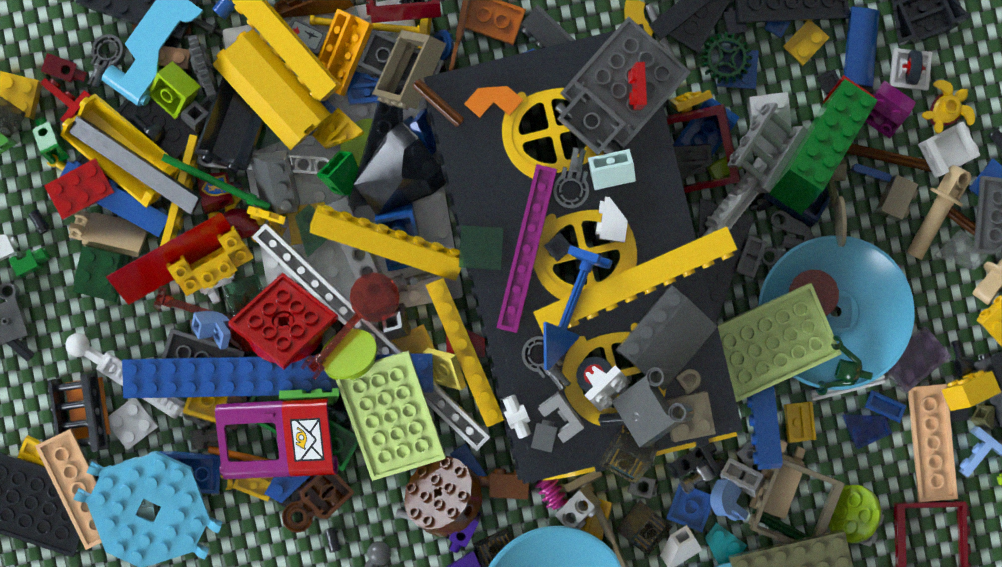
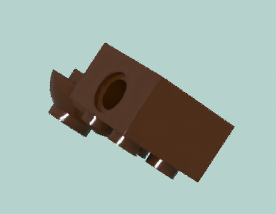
(319, 497)

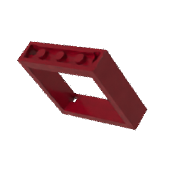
(403, 11)
(720, 111)
(963, 512)

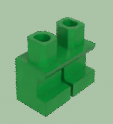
(30, 263)

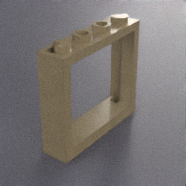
(397, 62)
(825, 515)

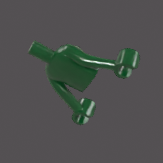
(846, 371)

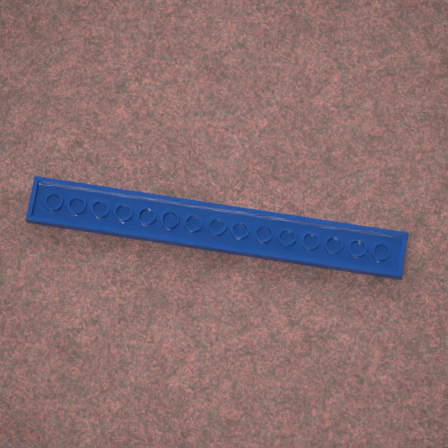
(235, 376)

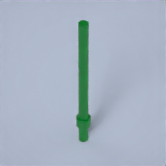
(249, 198)

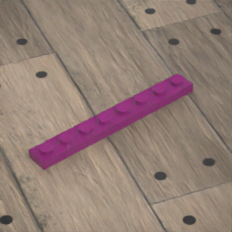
(526, 248)

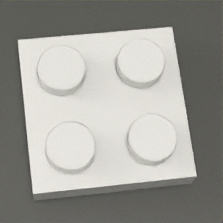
(131, 423)

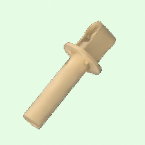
(948, 193)
(991, 285)

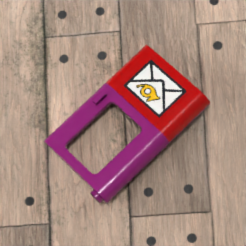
(301, 438)

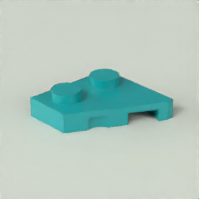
(723, 543)

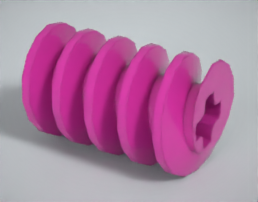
(552, 493)

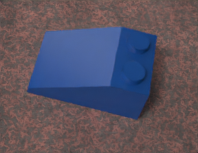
(705, 129)
(402, 219)
(204, 467)

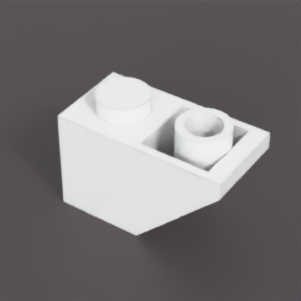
(613, 223)
(680, 547)

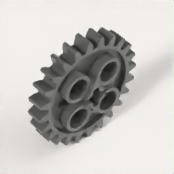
(202, 65)

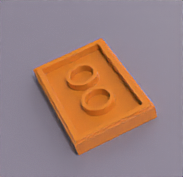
(495, 19)
(79, 414)

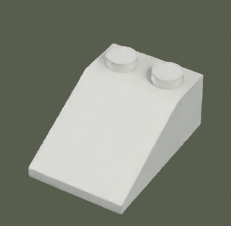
(782, 111)

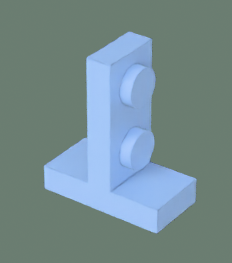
(979, 451)

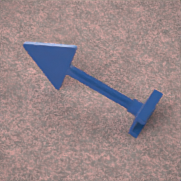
(558, 338)

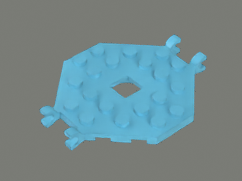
(161, 482)

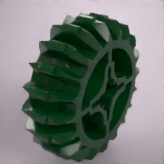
(731, 65)

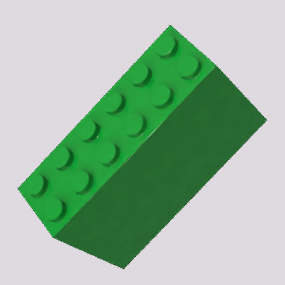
(823, 146)

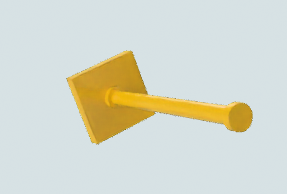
(423, 28)

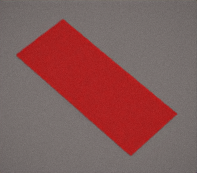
(151, 271)

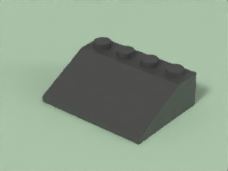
(667, 335)

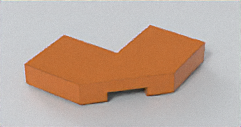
(484, 98)

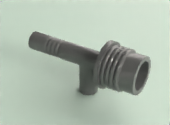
(402, 282)

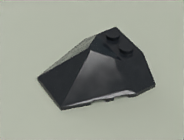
(399, 172)

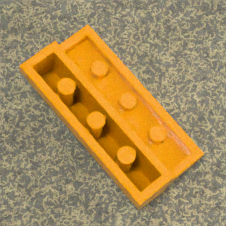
(344, 47)

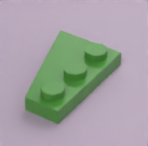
(315, 394)

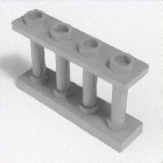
(784, 150)

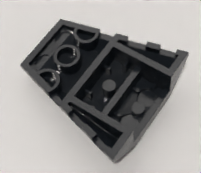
(926, 18)

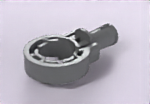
(101, 64)
(575, 166)
(554, 373)

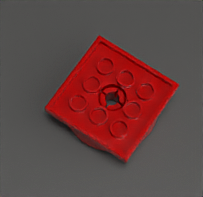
(283, 322)

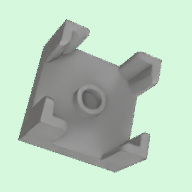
(566, 412)

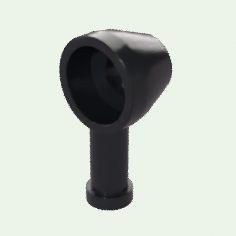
(153, 132)
(962, 365)

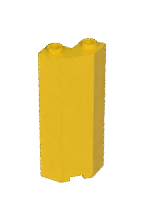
(270, 88)
(111, 122)

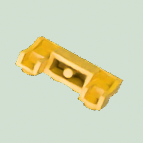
(213, 267)

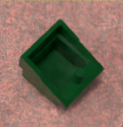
(92, 270)

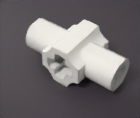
(517, 416)

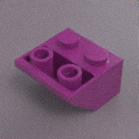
(889, 110)

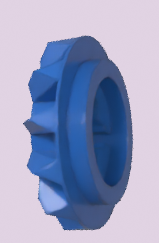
(446, 37)

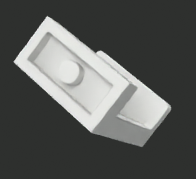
(949, 148)

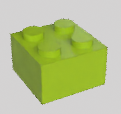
(173, 89)

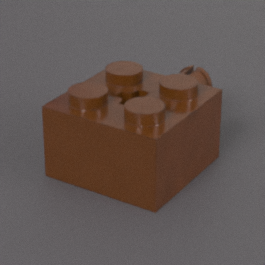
(504, 484)

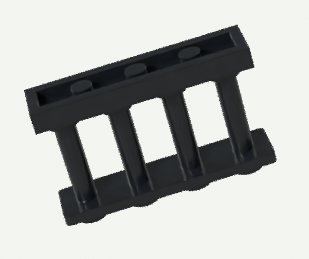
(91, 403)

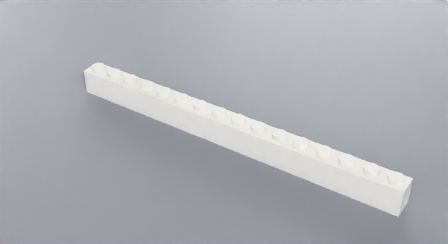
(330, 296)

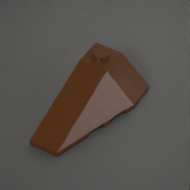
(298, 8)

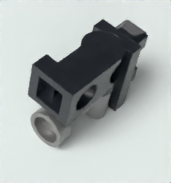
(701, 462)

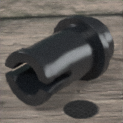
(39, 222)
(332, 539)

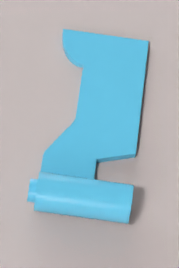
(146, 46)

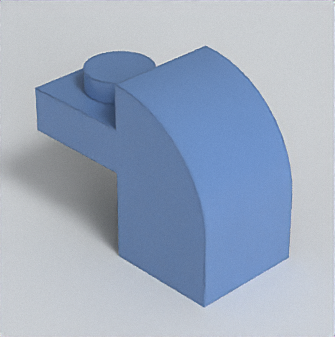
(212, 324)
(724, 499)

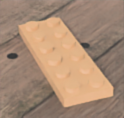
(932, 443)
(68, 470)

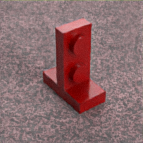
(67, 98)

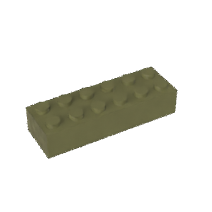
(814, 551)

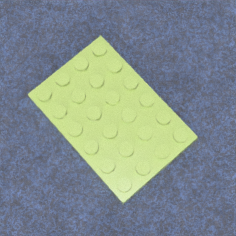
(776, 341)
(391, 417)

